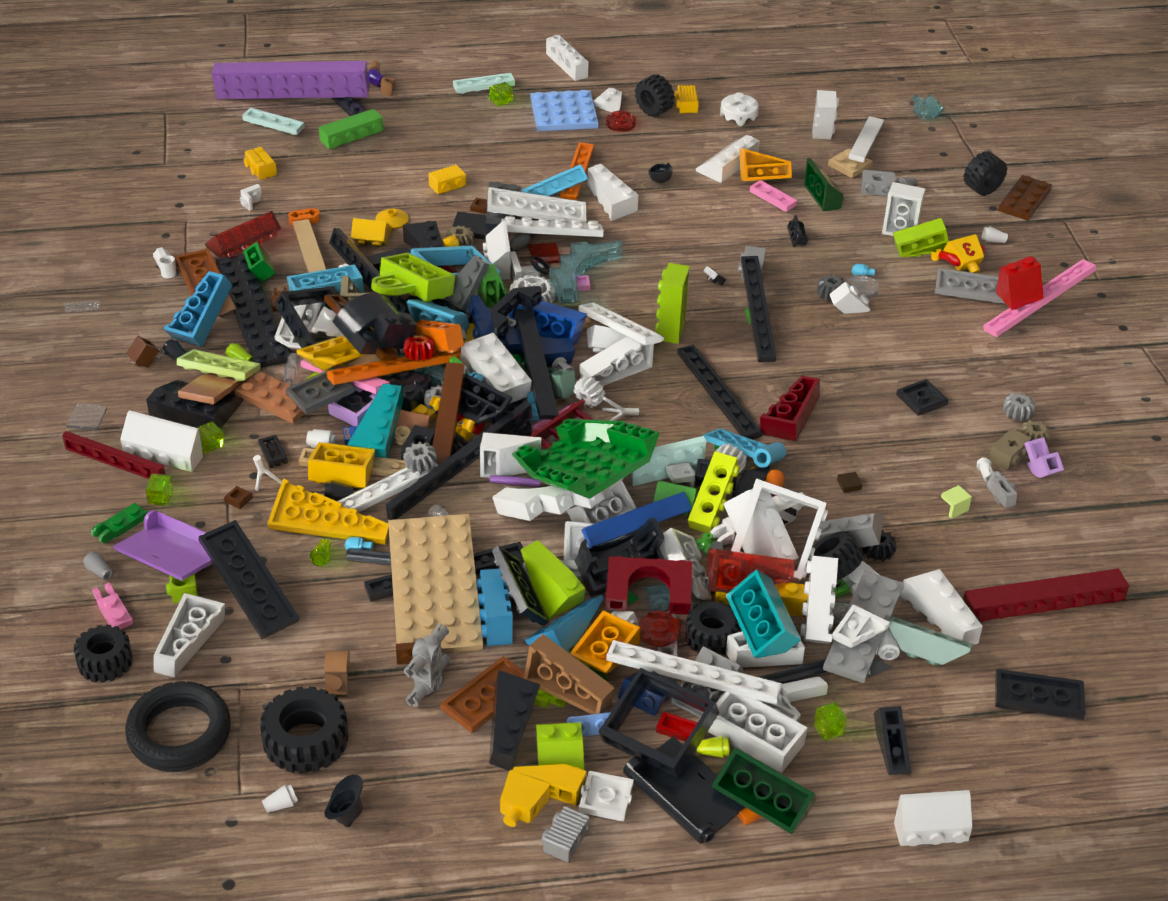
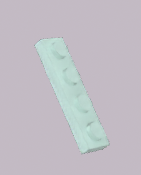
(482, 83)
(273, 121)

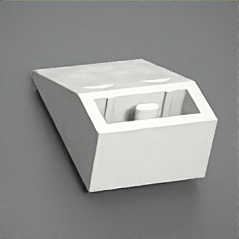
(497, 453)

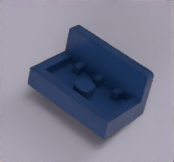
(649, 700)

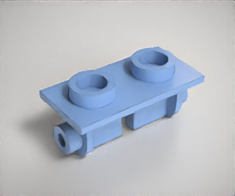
(590, 723)

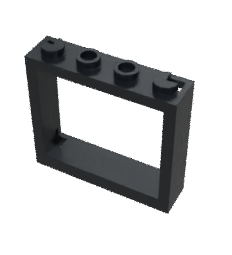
(289, 299)
(669, 687)

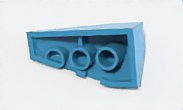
(569, 628)

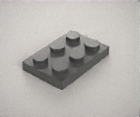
(317, 392)

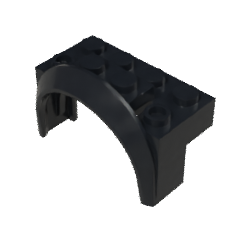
(594, 561)

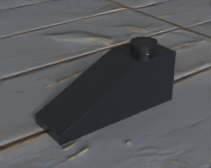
(892, 739)

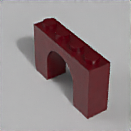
(673, 573)

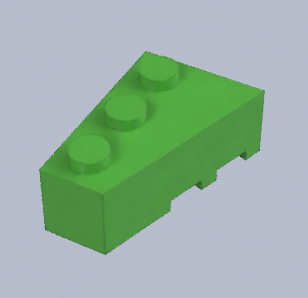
(491, 287)

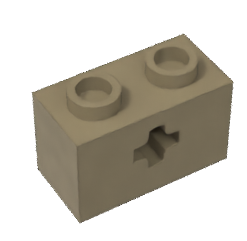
(1009, 449)

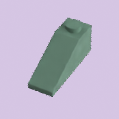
(562, 382)

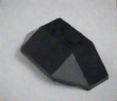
(481, 401)

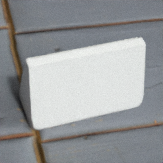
(804, 689)

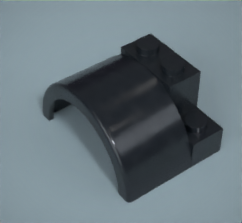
(374, 309)

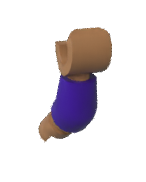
(377, 79)

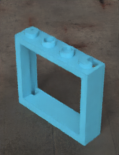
(448, 255)

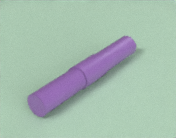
(518, 481)

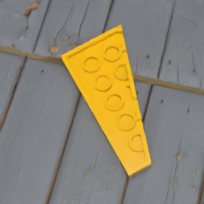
(318, 515)

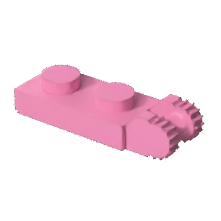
(112, 608)

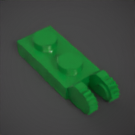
(119, 523)

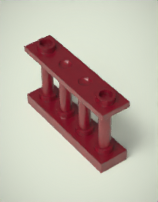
(549, 429)

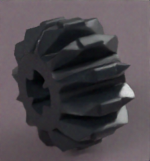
(884, 550)

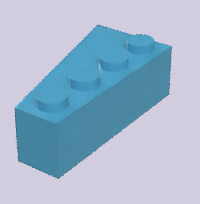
(200, 310)
(496, 608)

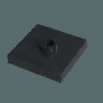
(922, 397)

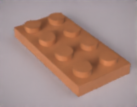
(270, 396)

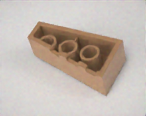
(567, 677)

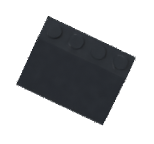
(166, 405)

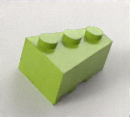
(921, 239)

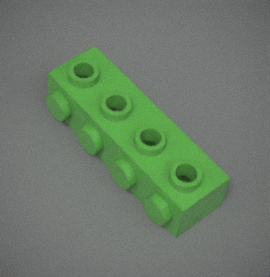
(351, 128)

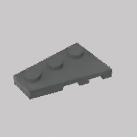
(468, 281)

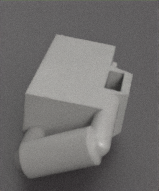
(1003, 491)

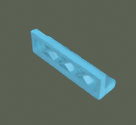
(558, 182)

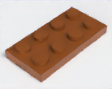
(195, 266)
(474, 701)

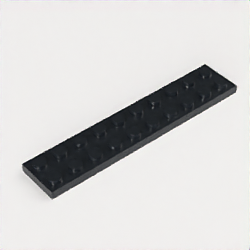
(253, 312)

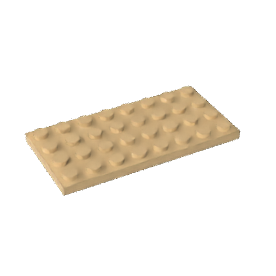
(435, 581)

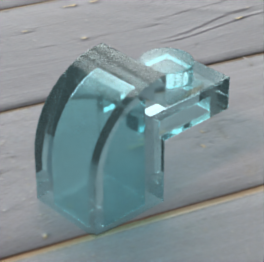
(927, 108)

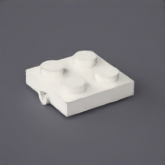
(606, 796)

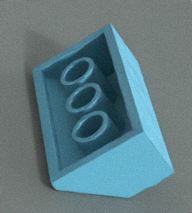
(326, 278)

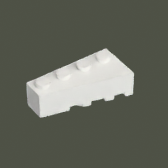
(612, 192)
(618, 361)

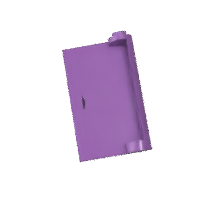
(167, 546)

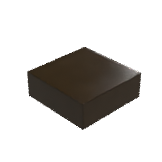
(849, 482)

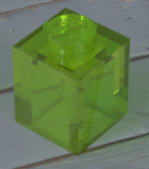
(159, 489)

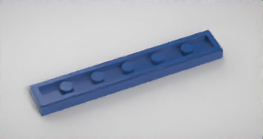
(632, 520)

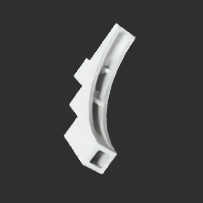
(529, 503)

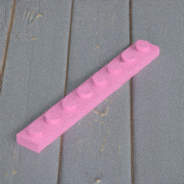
(1050, 291)

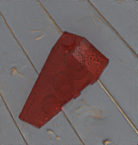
(730, 568)

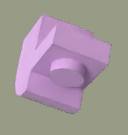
(1041, 461)

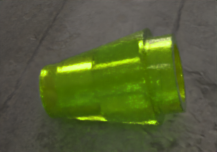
(321, 553)

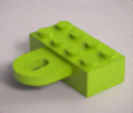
(413, 275)
(672, 302)

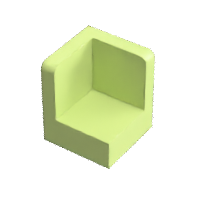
(958, 500)

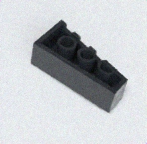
(511, 711)

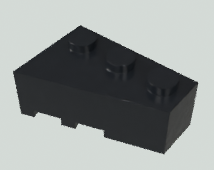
(422, 235)

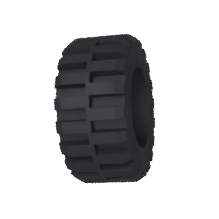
(308, 751)

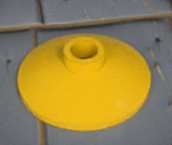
(393, 217)

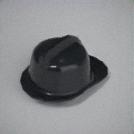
(345, 801)

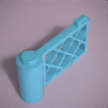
(761, 453)

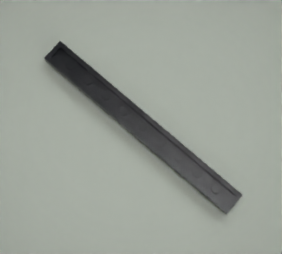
(352, 256)
(454, 464)

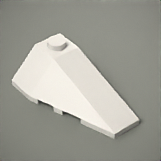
(603, 337)
(684, 547)

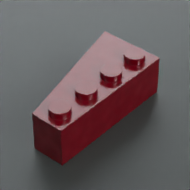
(792, 410)

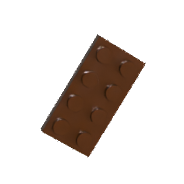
(1025, 197)

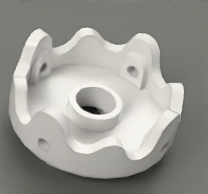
(739, 106)

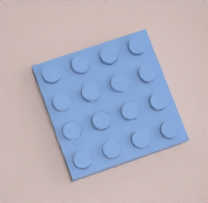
(564, 110)

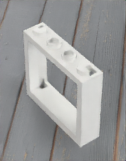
(796, 497)

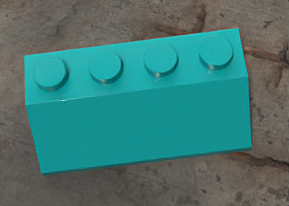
(763, 616)

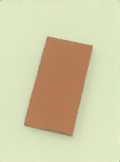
(208, 388)

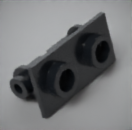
(797, 232)

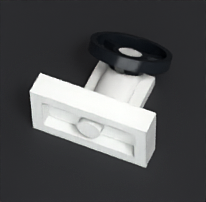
(534, 270)

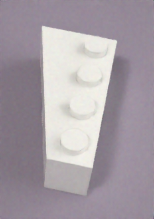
(820, 599)
(942, 605)
(187, 632)

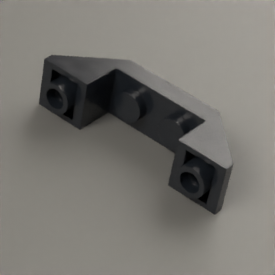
(525, 296)

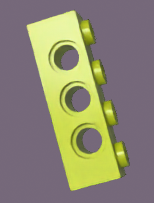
(719, 465)

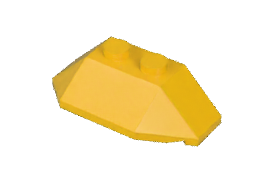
(330, 353)

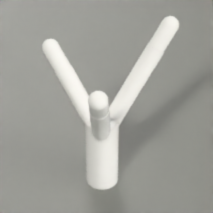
(622, 411)
(262, 470)

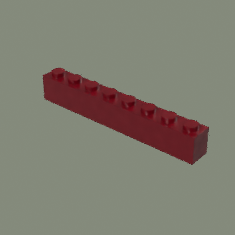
(1046, 595)

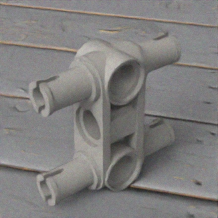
(427, 665)

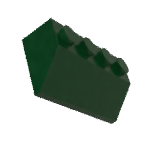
(764, 791)

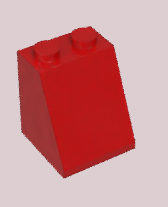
(1020, 283)

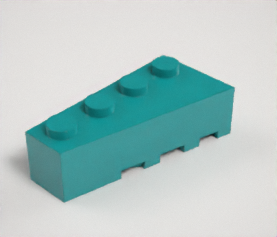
(380, 421)

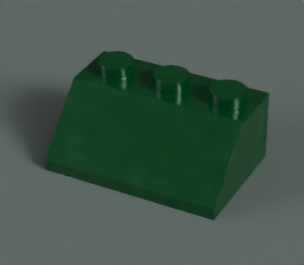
(822, 187)

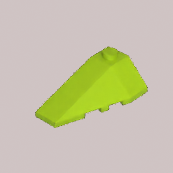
(552, 580)

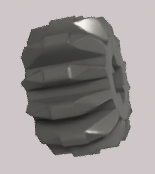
(827, 285)

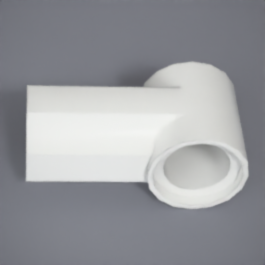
(165, 262)

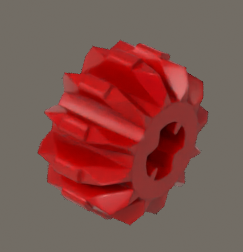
(419, 348)

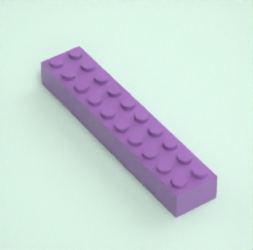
(291, 79)

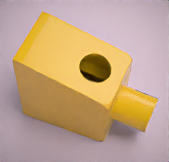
(523, 798)

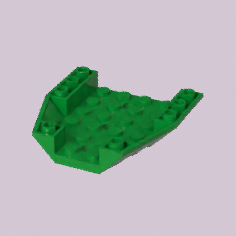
(589, 455)

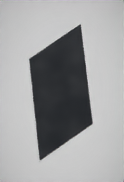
(748, 480)

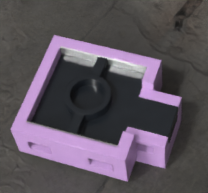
(352, 407)

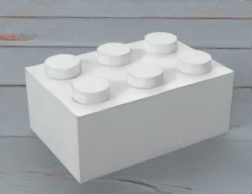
(902, 207)

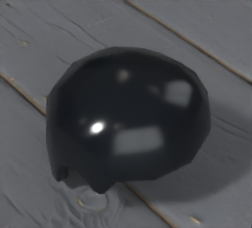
(661, 173)

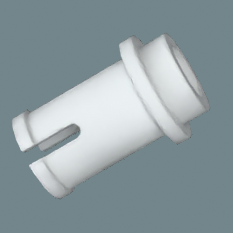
(984, 466)

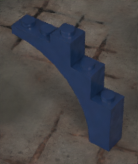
(552, 347)

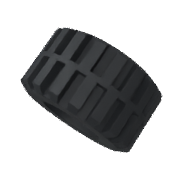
(654, 95)
(985, 173)
(840, 546)
(709, 616)
(103, 653)

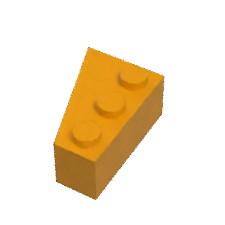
(762, 167)

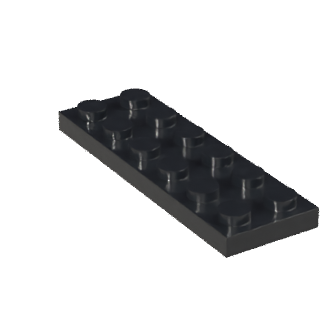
(248, 579)

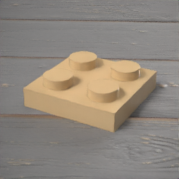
(847, 166)

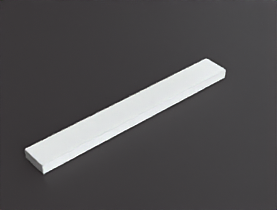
(620, 324)
(694, 672)

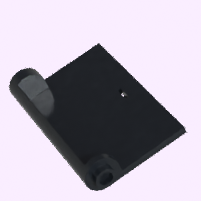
(687, 798)

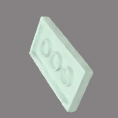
(669, 454)

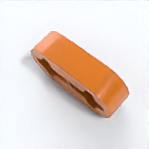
(312, 214)

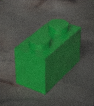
(259, 262)

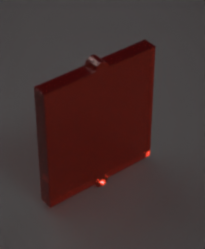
(547, 252)

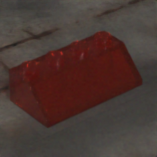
(243, 235)

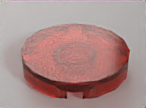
(620, 121)
(659, 628)

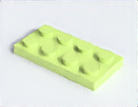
(218, 364)

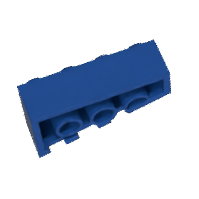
(556, 321)

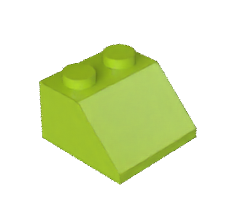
(560, 744)

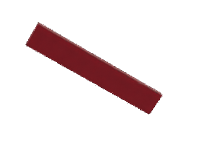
(111, 456)

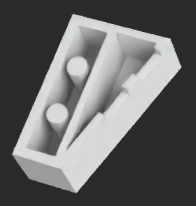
(825, 114)
(740, 653)

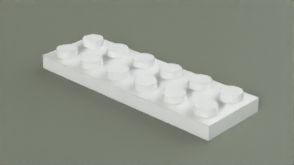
(534, 205)
(556, 227)

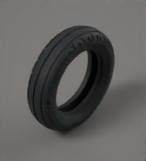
(183, 756)

